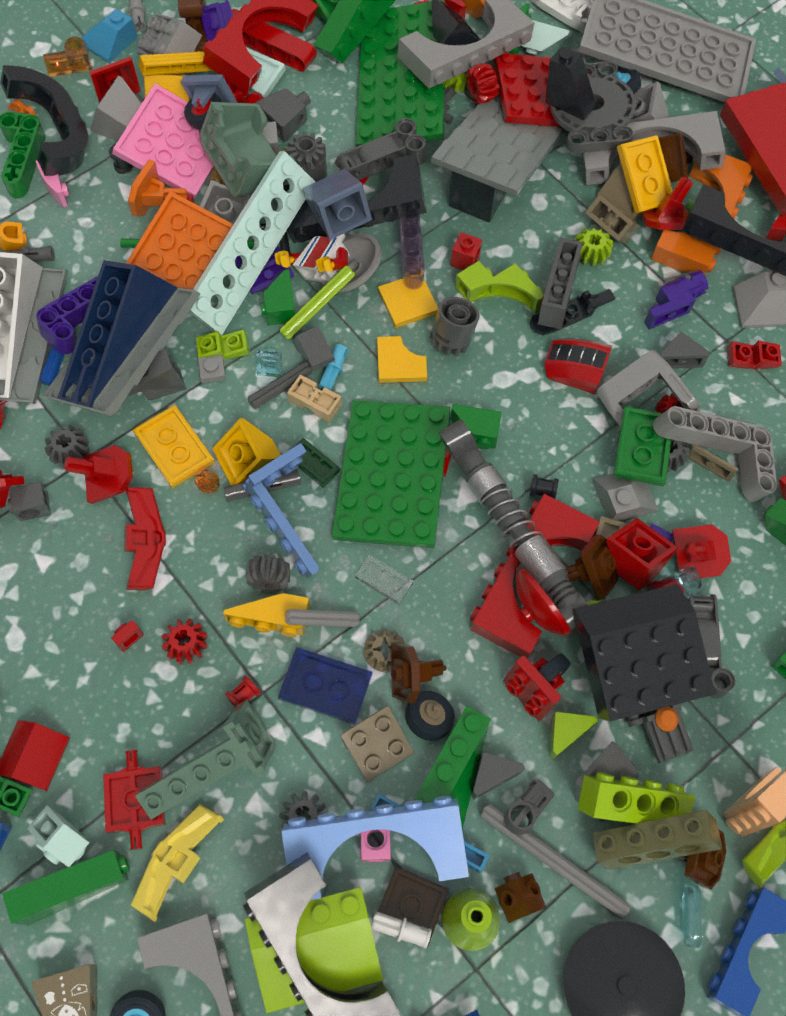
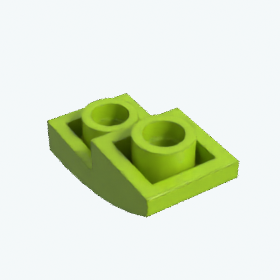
(228, 345)

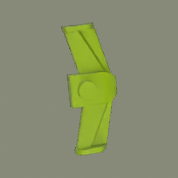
(767, 855)

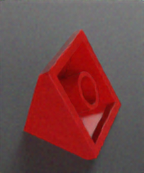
(33, 754)

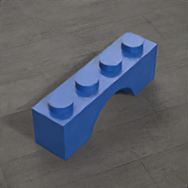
(733, 984)

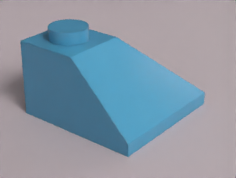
(110, 35)

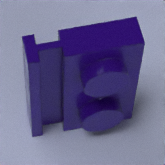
(216, 17)

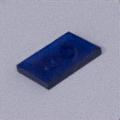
(325, 685)

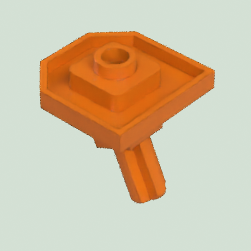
(149, 191)

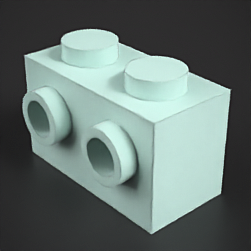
(57, 837)

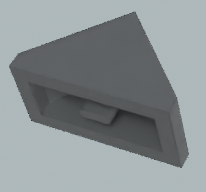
(314, 348)
(684, 353)
(494, 772)

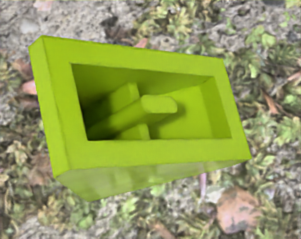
(567, 729)

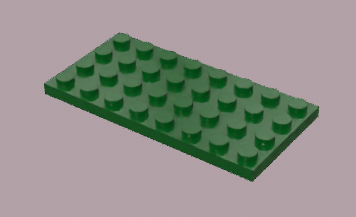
(389, 87)

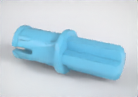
(334, 368)

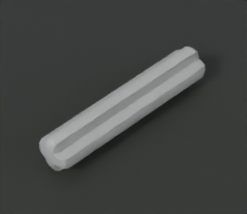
(322, 618)

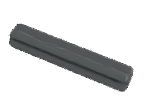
(278, 385)

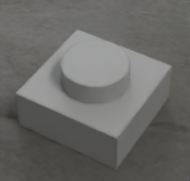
(211, 369)

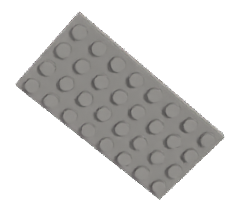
(669, 46)

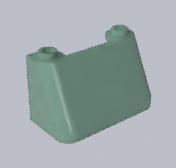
(236, 145)

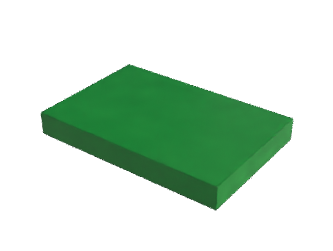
(640, 450)

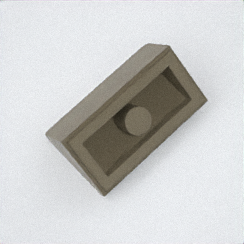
(712, 462)

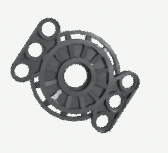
(603, 122)

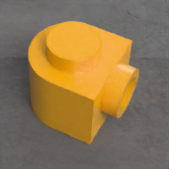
(12, 236)

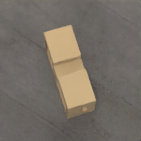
(311, 397)

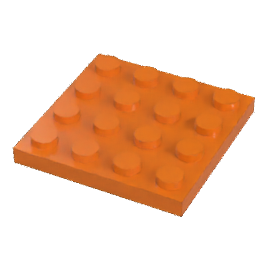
(180, 242)

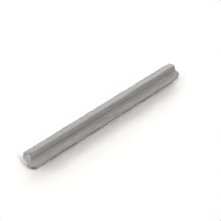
(559, 864)

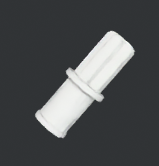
(401, 929)

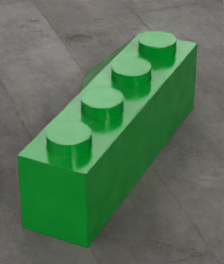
(457, 762)

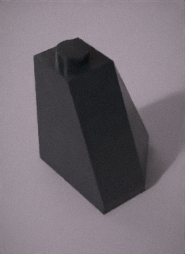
(569, 84)

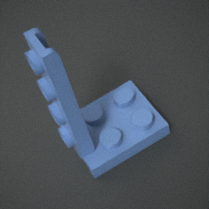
(275, 519)

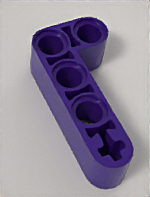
(60, 317)

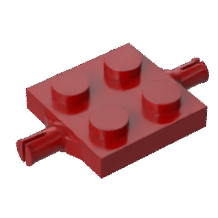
(121, 806)

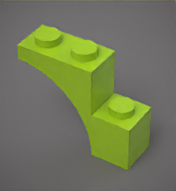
(513, 283)

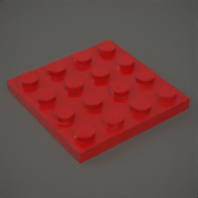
(524, 89)

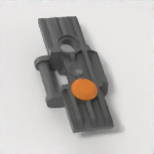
(665, 732)

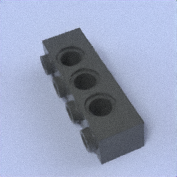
(560, 283)

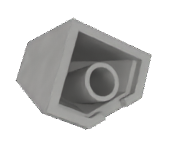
(115, 110)

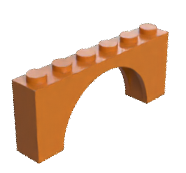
(688, 252)

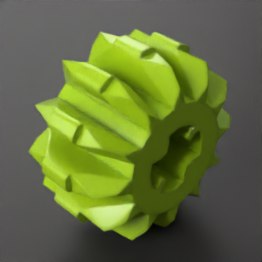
(596, 246)

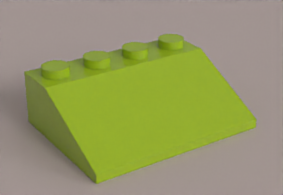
(331, 946)

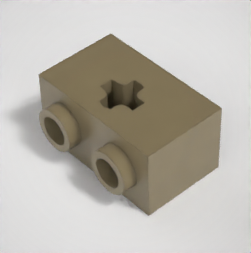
(612, 219)

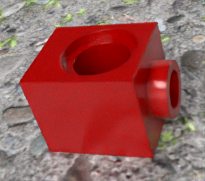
(465, 251)

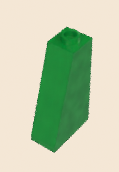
(65, 888)

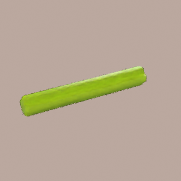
(317, 302)

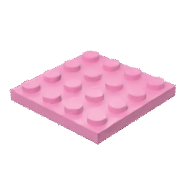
(164, 136)

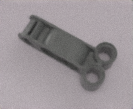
(379, 153)
(708, 620)

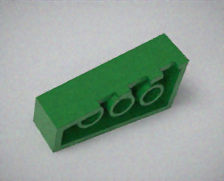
(348, 26)

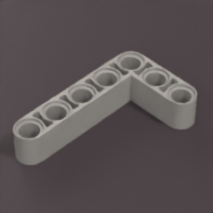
(747, 440)

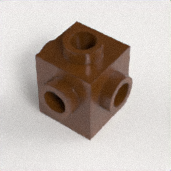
(519, 896)

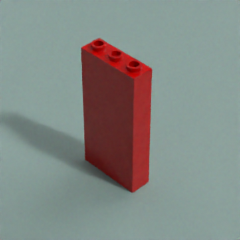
(759, 130)

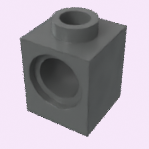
(29, 501)

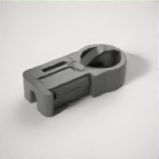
(530, 805)

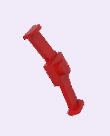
(144, 538)

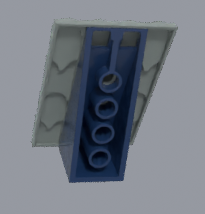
(119, 337)

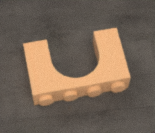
(760, 805)

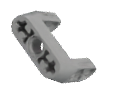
(637, 379)

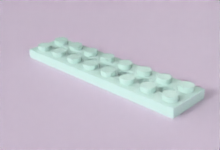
(264, 242)

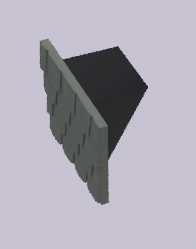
(492, 158)

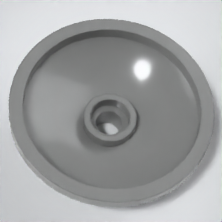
(363, 260)

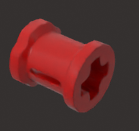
(244, 691)

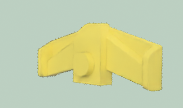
(173, 859)

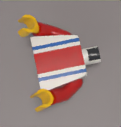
(319, 260)

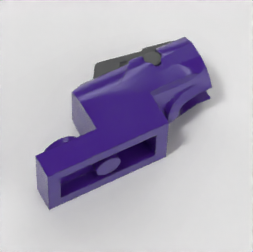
(676, 298)

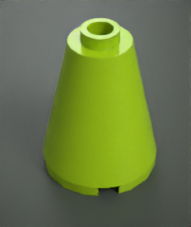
(459, 925)

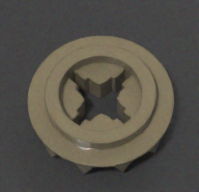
(374, 642)

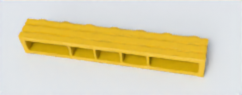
(172, 63)

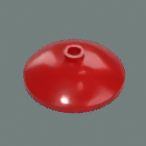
(539, 605)

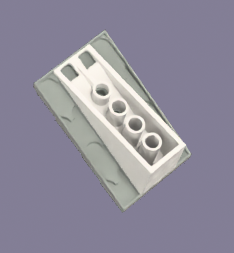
(23, 350)

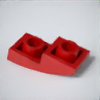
(757, 356)

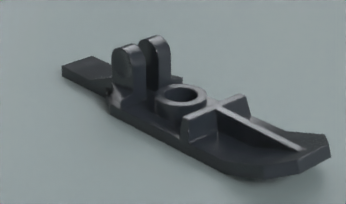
(583, 305)

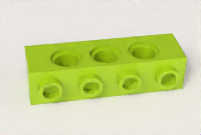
(632, 801)

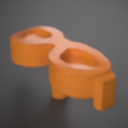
(18, 106)

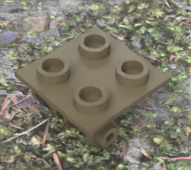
(377, 743)

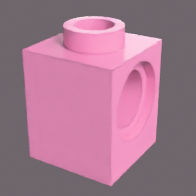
(375, 854)

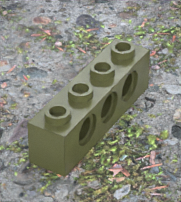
(657, 840)

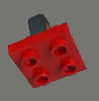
(537, 683)

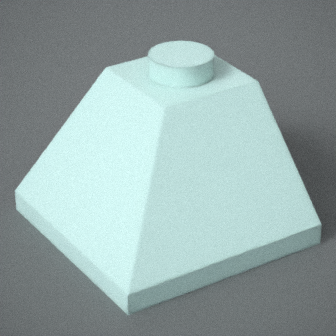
(545, 37)

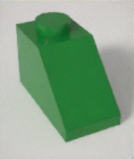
(279, 300)
(481, 422)

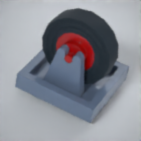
(203, 91)

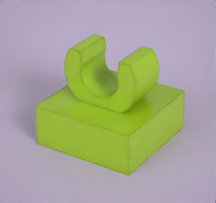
(458, 82)

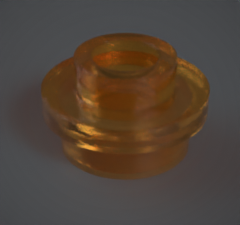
(207, 481)

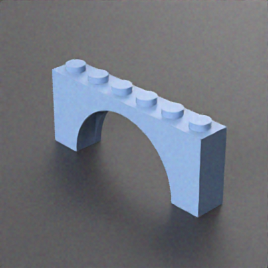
(431, 825)

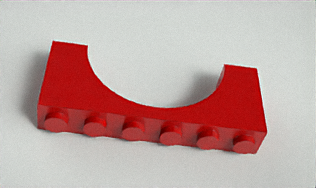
(227, 51)
(500, 616)

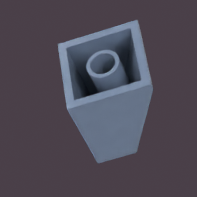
(338, 203)

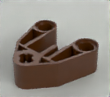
(192, 12)

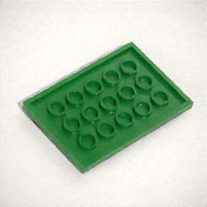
(392, 474)

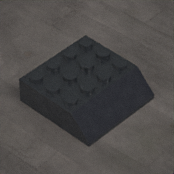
(643, 652)

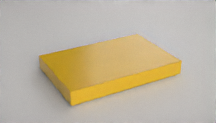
(645, 173)
(173, 446)

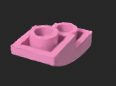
(58, 190)

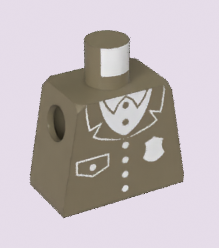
(68, 992)

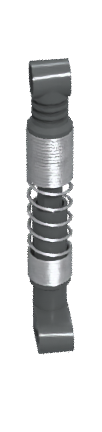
(533, 551)

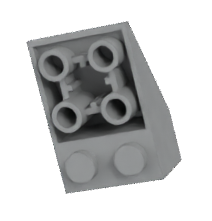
(167, 36)

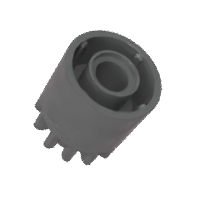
(309, 155)
(454, 325)

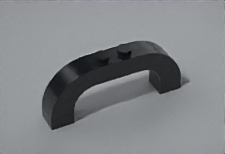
(33, 85)

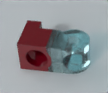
(686, 579)

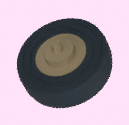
(430, 716)

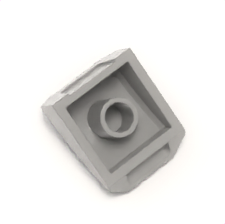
(222, 202)

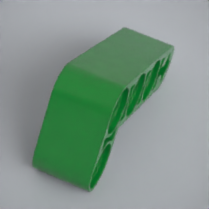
(25, 135)

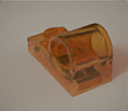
(72, 60)

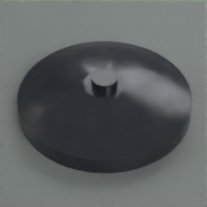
(622, 972)

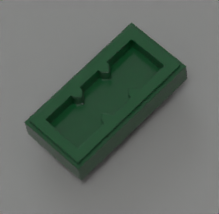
(317, 465)

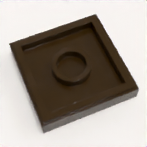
(413, 899)

